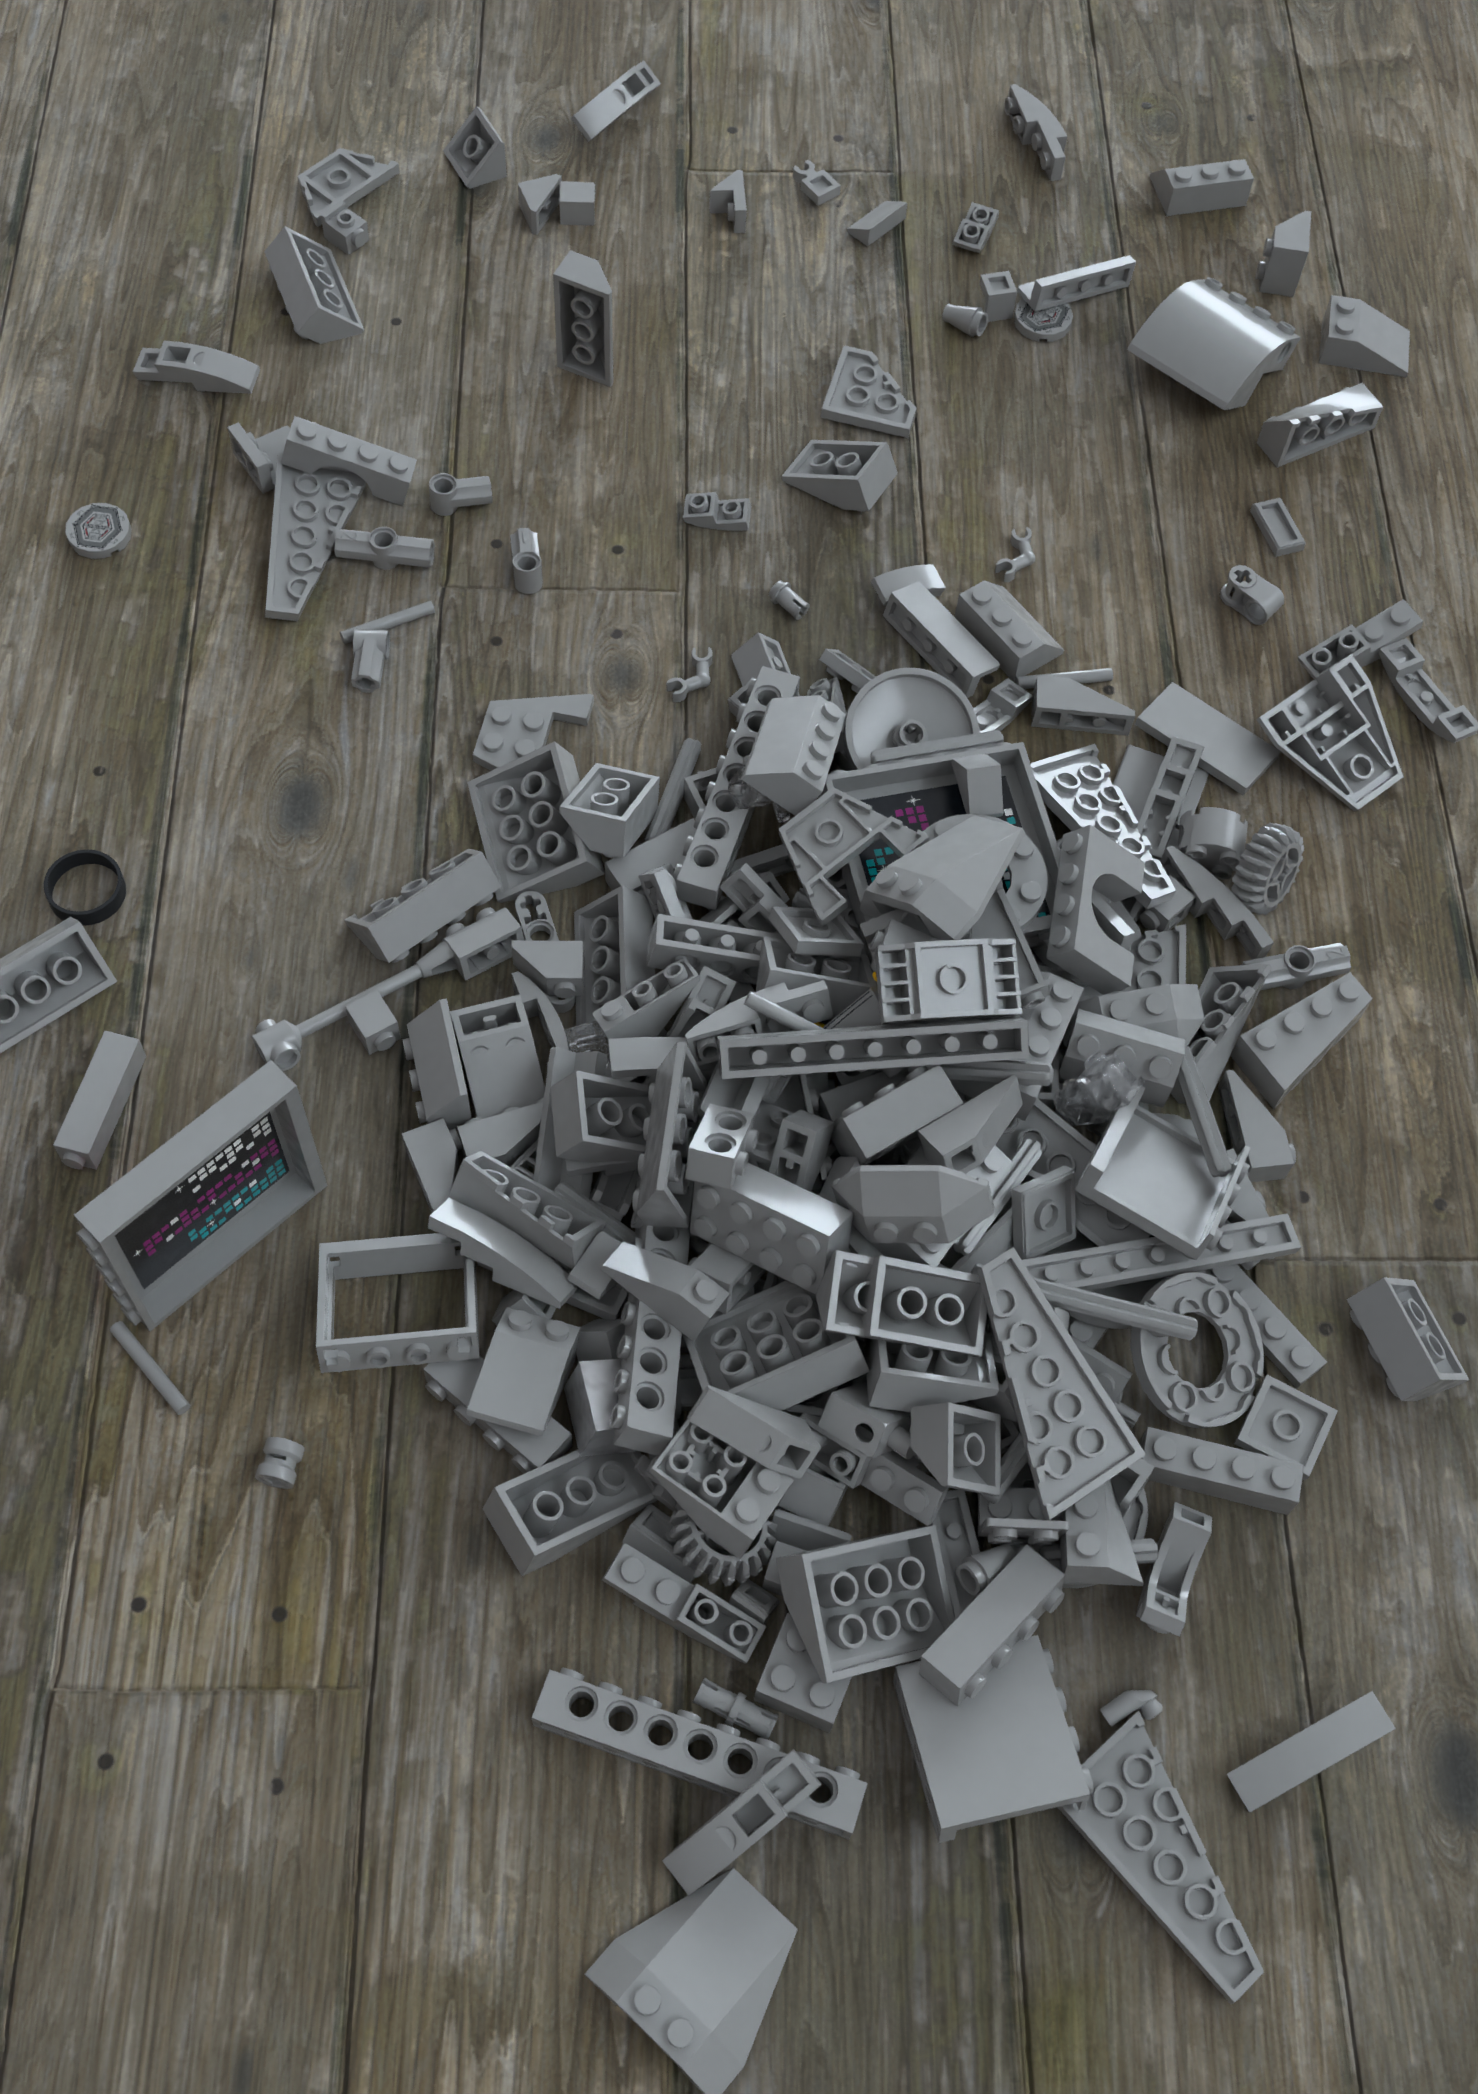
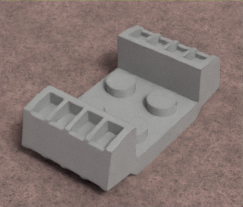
(947, 980)

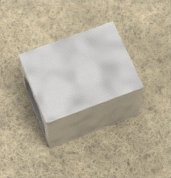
(590, 1405)

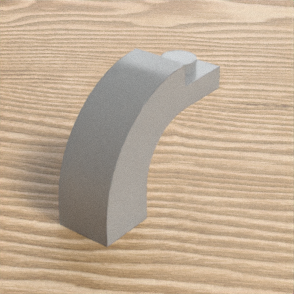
(1171, 1575)

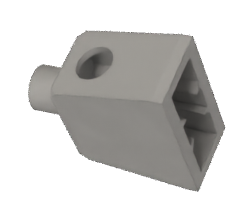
(865, 1427)

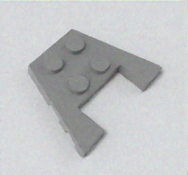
(524, 724)
(833, 834)

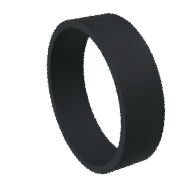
(76, 859)

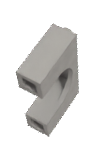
(1075, 937)

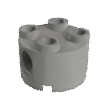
(1213, 839)

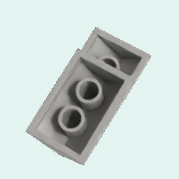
(903, 1303)

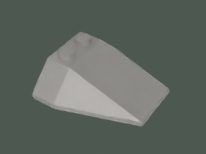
(1337, 734)
(947, 877)
(700, 1976)

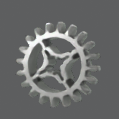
(1268, 867)
(713, 1558)

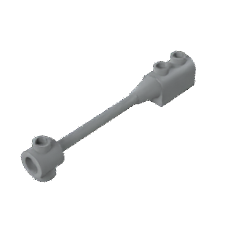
(464, 948)

